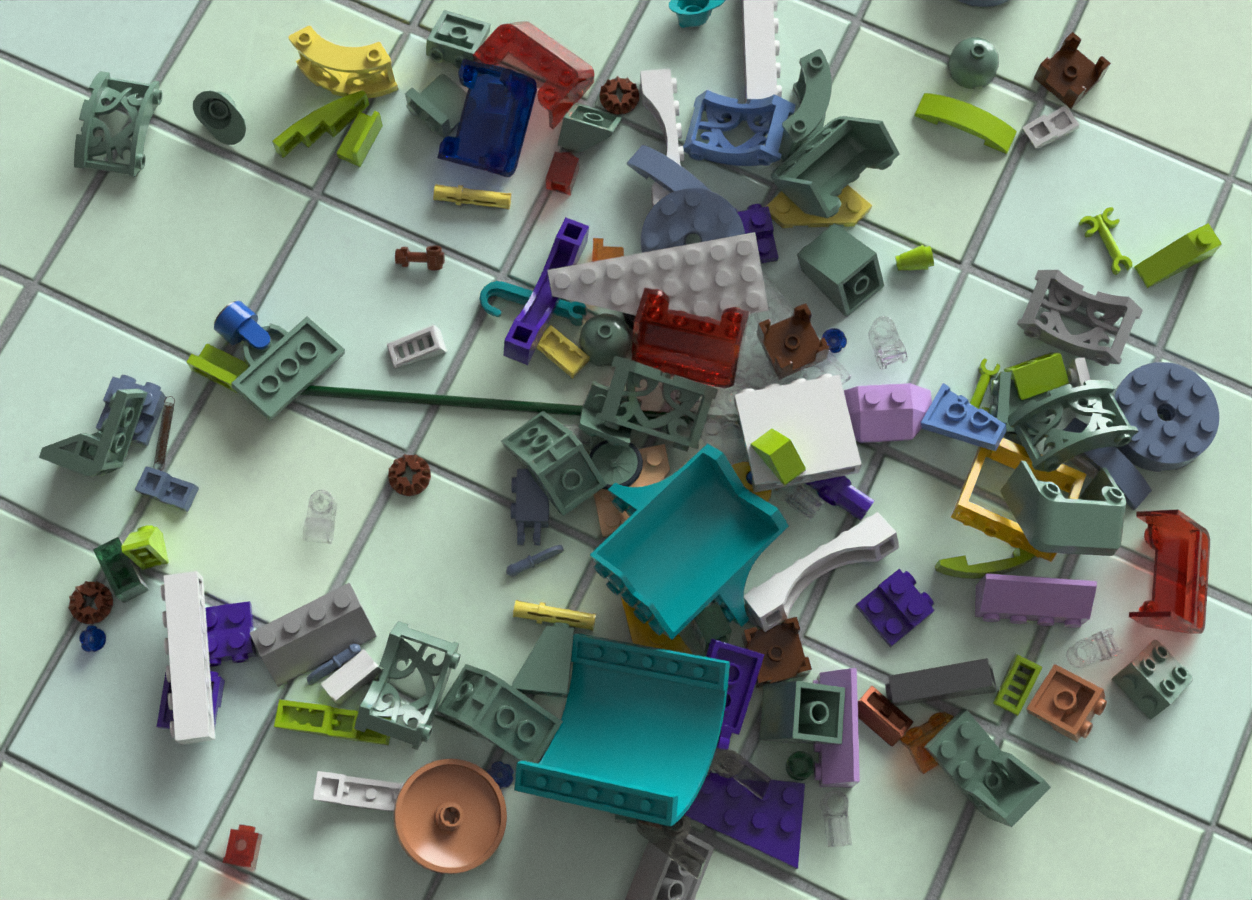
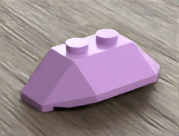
(887, 411)

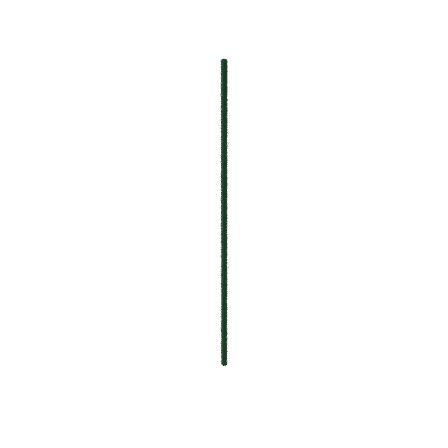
(457, 401)

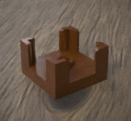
(1070, 73)
(792, 343)
(781, 651)

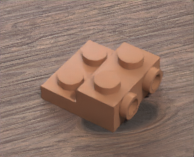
(1067, 703)

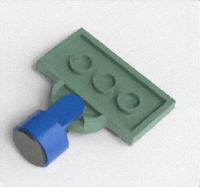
(278, 360)

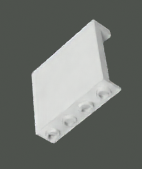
(811, 416)

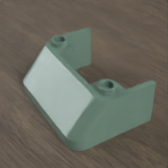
(1066, 524)

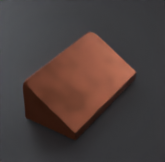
(883, 716)

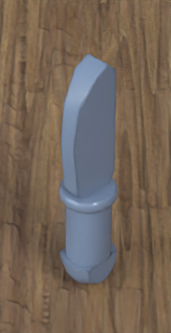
(518, 567)
(335, 662)

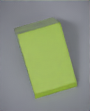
(779, 455)

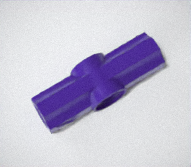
(842, 493)

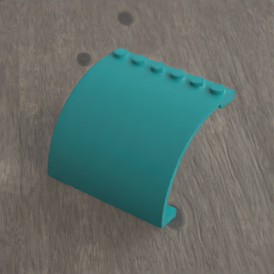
(632, 731)

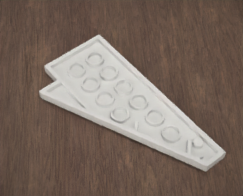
(694, 276)

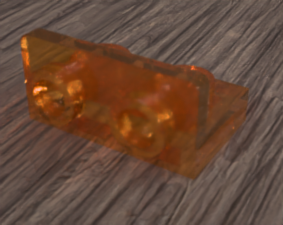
(919, 736)

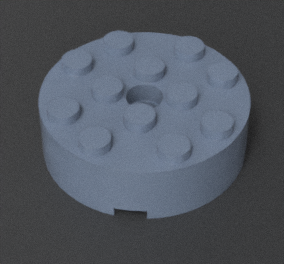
(689, 213)
(1188, 413)

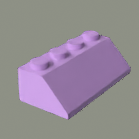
(1034, 600)
(840, 762)

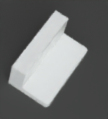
(351, 677)

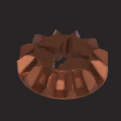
(611, 102)
(420, 480)
(103, 602)

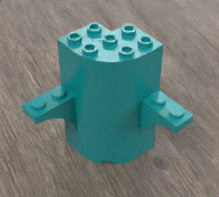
(687, 543)

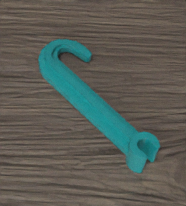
(522, 295)

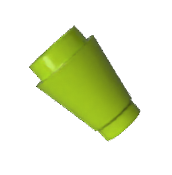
(915, 259)

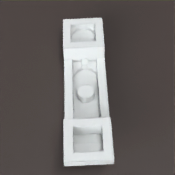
(356, 791)

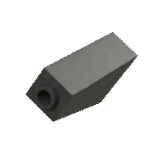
(942, 683)

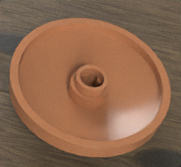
(450, 816)

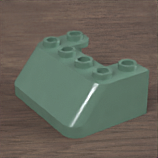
(832, 161)

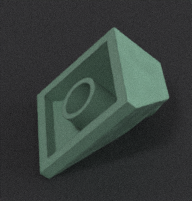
(586, 127)

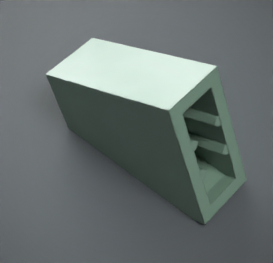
(548, 664)

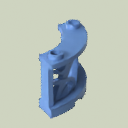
(768, 112)

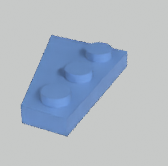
(960, 420)

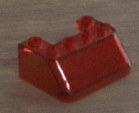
(565, 72)
(688, 343)

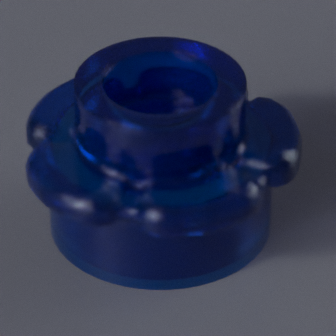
(840, 338)
(98, 639)
(505, 769)

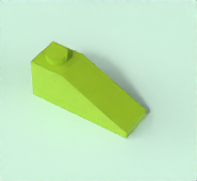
(1179, 255)
(146, 547)

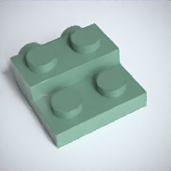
(456, 38)

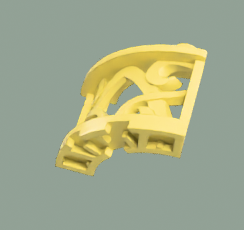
(344, 68)

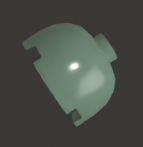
(973, 62)
(604, 338)

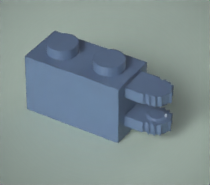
(530, 506)

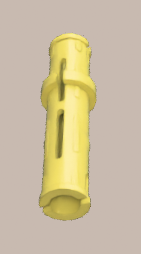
(471, 196)
(552, 614)

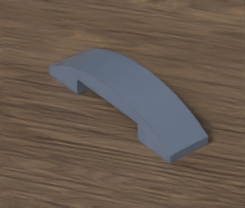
(663, 170)
(1120, 468)

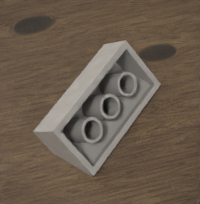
(312, 634)
(663, 878)

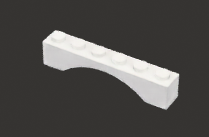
(658, 99)
(865, 542)

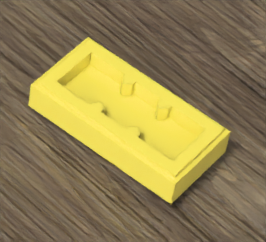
(562, 351)

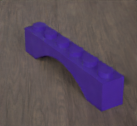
(536, 314)

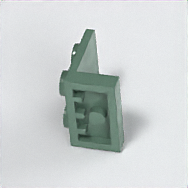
(594, 426)

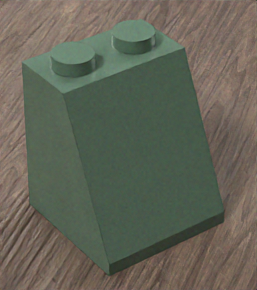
(842, 268)
(802, 713)

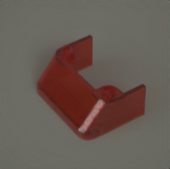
(1179, 572)

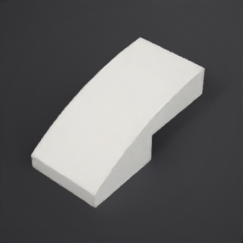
(1051, 127)

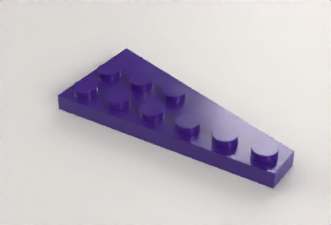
(764, 824)

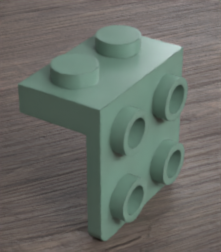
(438, 104)
(1007, 400)
(1153, 679)

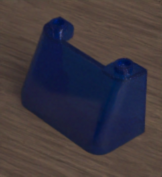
(491, 119)

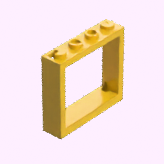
(997, 526)

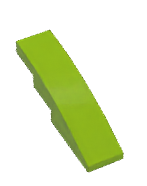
(328, 118)
(324, 721)

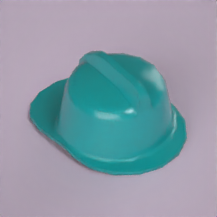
(693, 12)

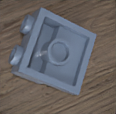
(150, 412)

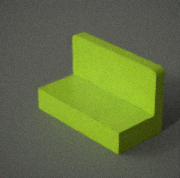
(360, 138)
(217, 366)
(1038, 375)

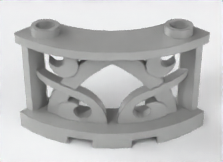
(1110, 305)

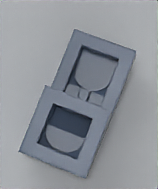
(166, 488)

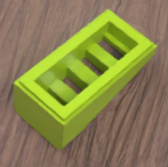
(1026, 689)

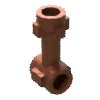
(433, 257)

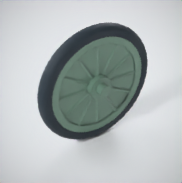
(617, 463)

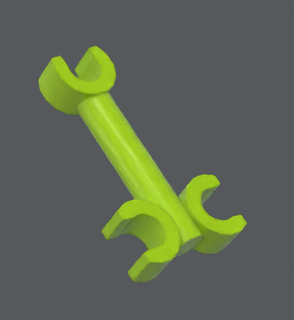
(1103, 224)
(982, 384)

